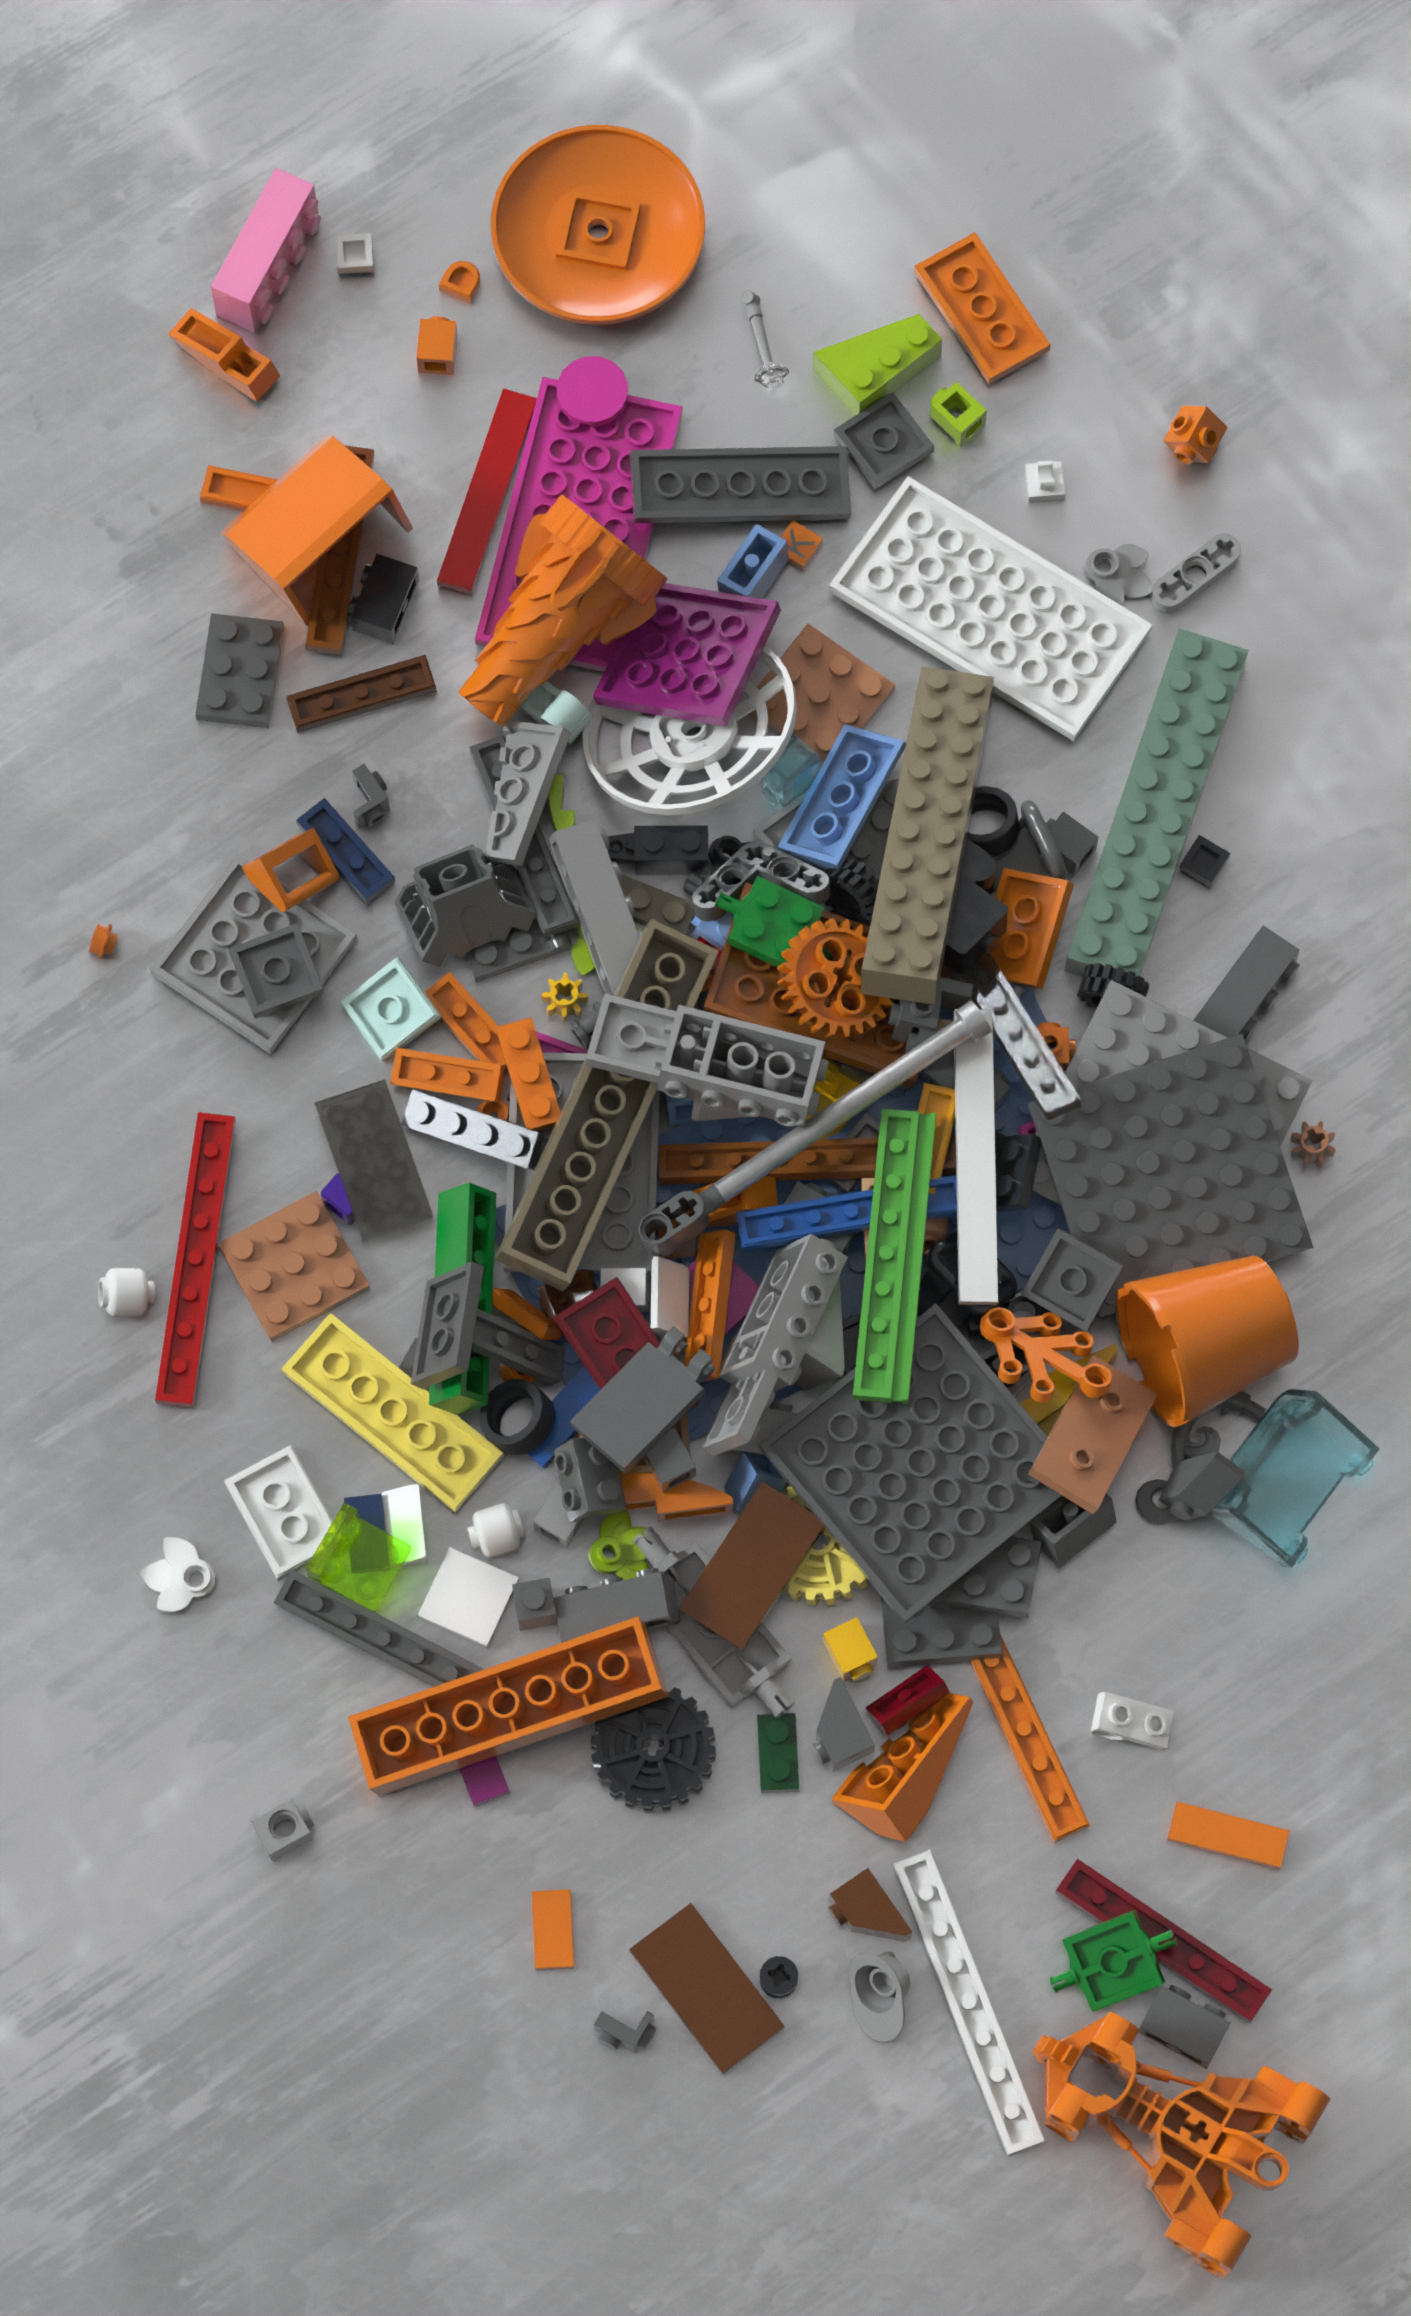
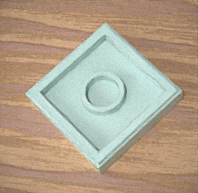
(390, 1009)

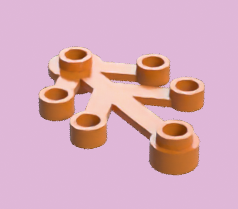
(1004, 1330)

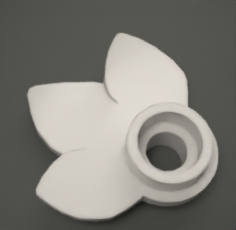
(173, 1575)

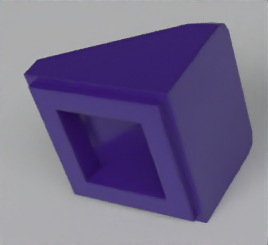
(336, 1199)

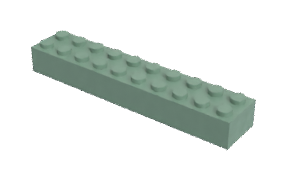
(1158, 804)

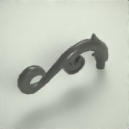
(1182, 1447)

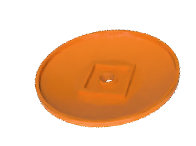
(590, 180)

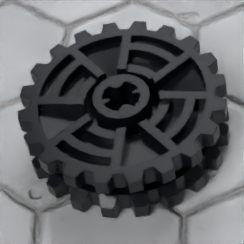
(658, 1778)

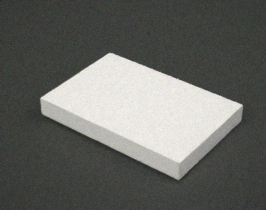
(281, 1510)

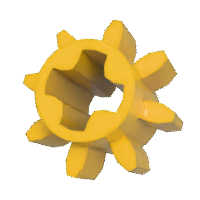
(564, 1007)

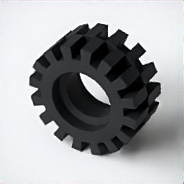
(853, 891)
(1097, 978)

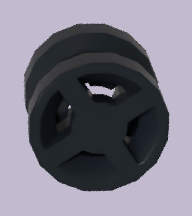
(777, 1985)

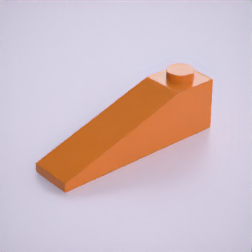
(901, 1782)

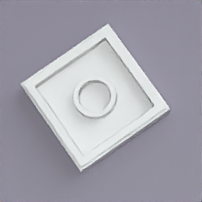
(468, 1597)

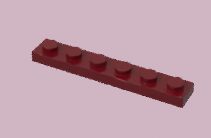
(1188, 1959)

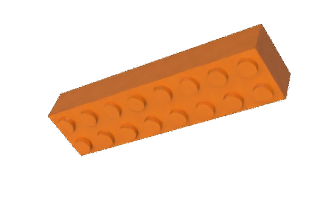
(508, 1706)

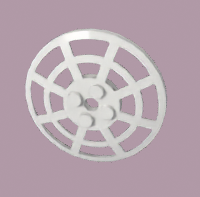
(692, 752)

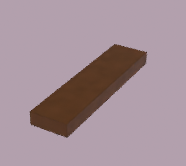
(361, 693)

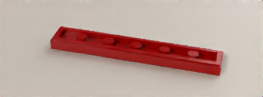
(487, 492)

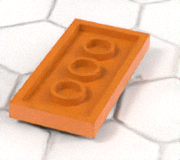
(982, 308)

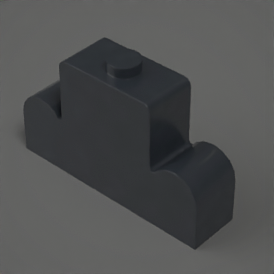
(977, 916)

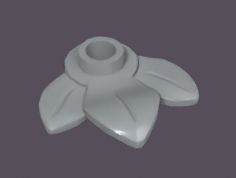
(1125, 575)

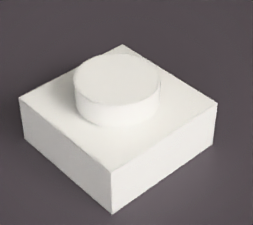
(354, 253)

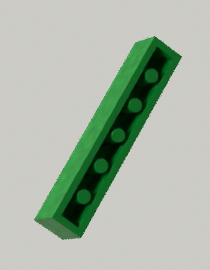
(464, 1236)

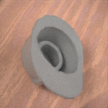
(878, 1994)

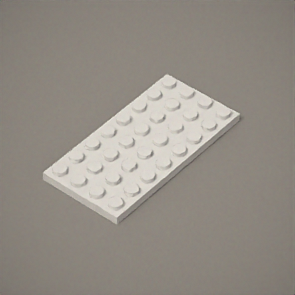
(990, 607)

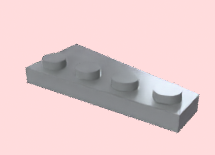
(527, 774)

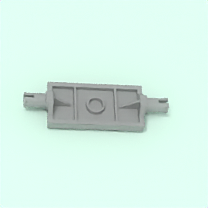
(724, 1665)

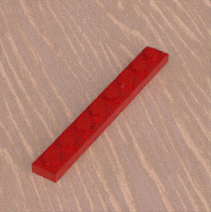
(195, 1260)

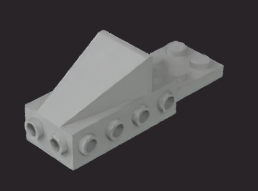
(710, 1058)
(785, 1339)

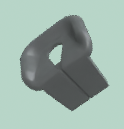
(1024, 853)

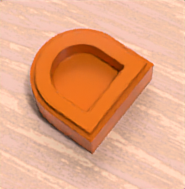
(461, 281)

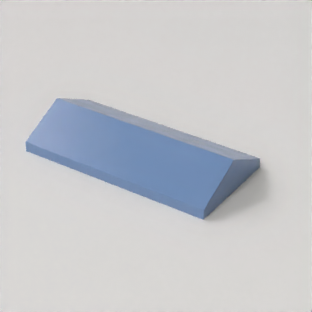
(841, 797)

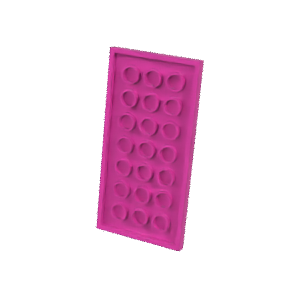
(590, 471)

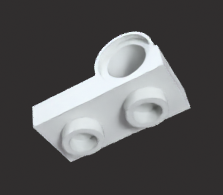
(1131, 1720)

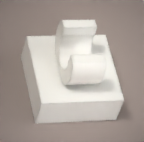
(1045, 481)

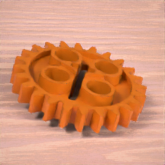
(808, 962)

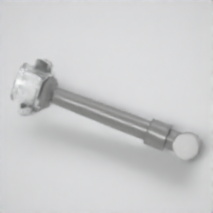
(771, 373)

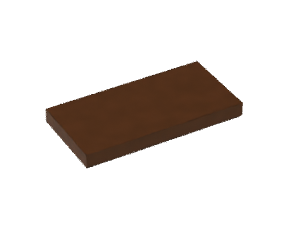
(752, 1566)
(706, 1988)

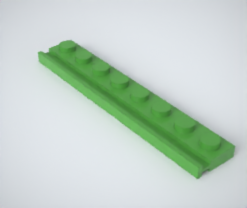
(894, 1256)

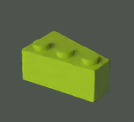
(877, 361)

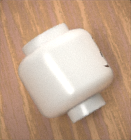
(125, 1292)
(496, 1530)

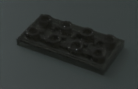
(373, 1160)

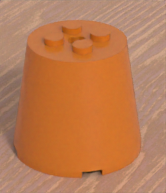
(1206, 1333)

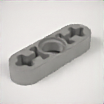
(1222, 566)

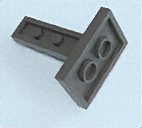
(455, 1326)

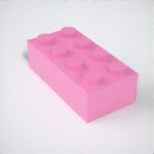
(265, 251)

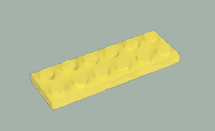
(391, 1413)

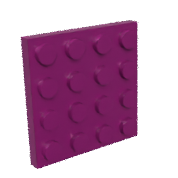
(689, 655)

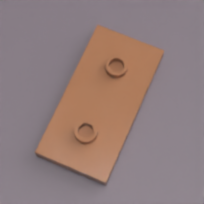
(1092, 1439)

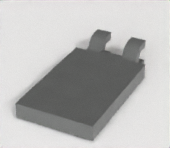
(643, 1401)

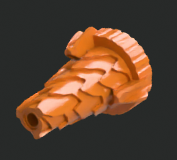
(573, 590)

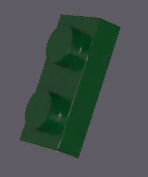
(778, 1753)

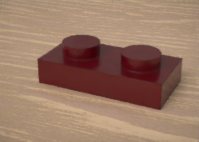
(907, 1699)

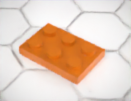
(1033, 925)

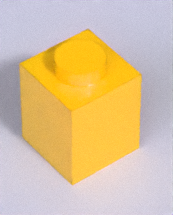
(850, 1650)

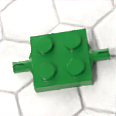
(768, 920)
(1113, 1960)

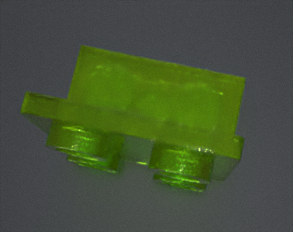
(357, 1559)

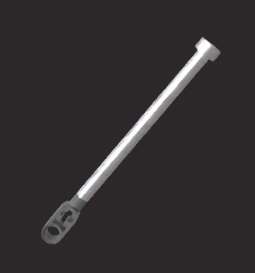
(968, 1025)

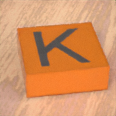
(801, 544)

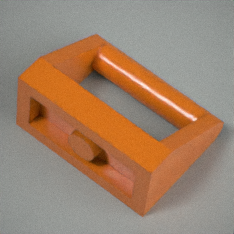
(312, 850)

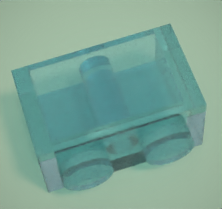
(791, 774)

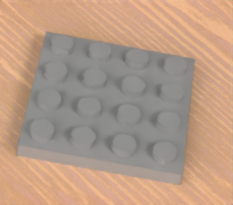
(231, 914)

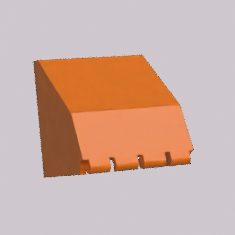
(308, 515)

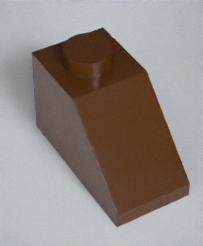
(867, 1909)

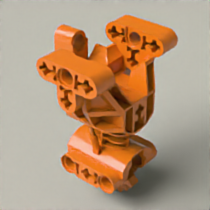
(1191, 2137)

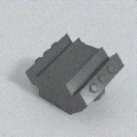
(462, 904)

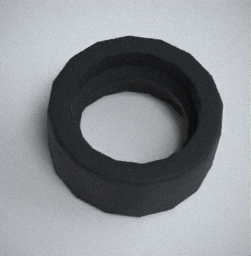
(1003, 838)
(538, 1427)

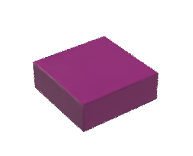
(484, 1781)

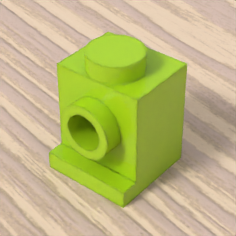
(958, 401)

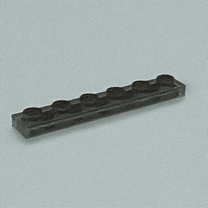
(1021, 1039)

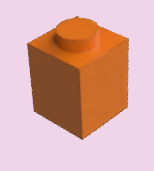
(437, 346)

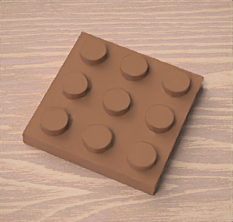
(829, 690)
(293, 1266)

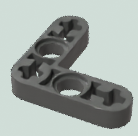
(763, 861)

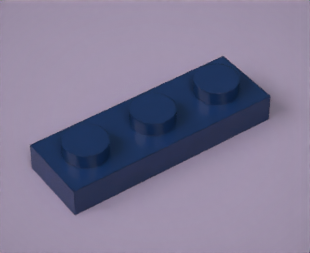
(347, 851)

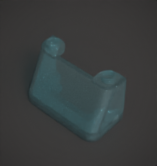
(1291, 1470)

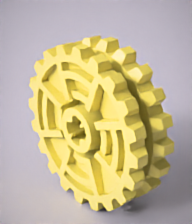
(824, 1572)

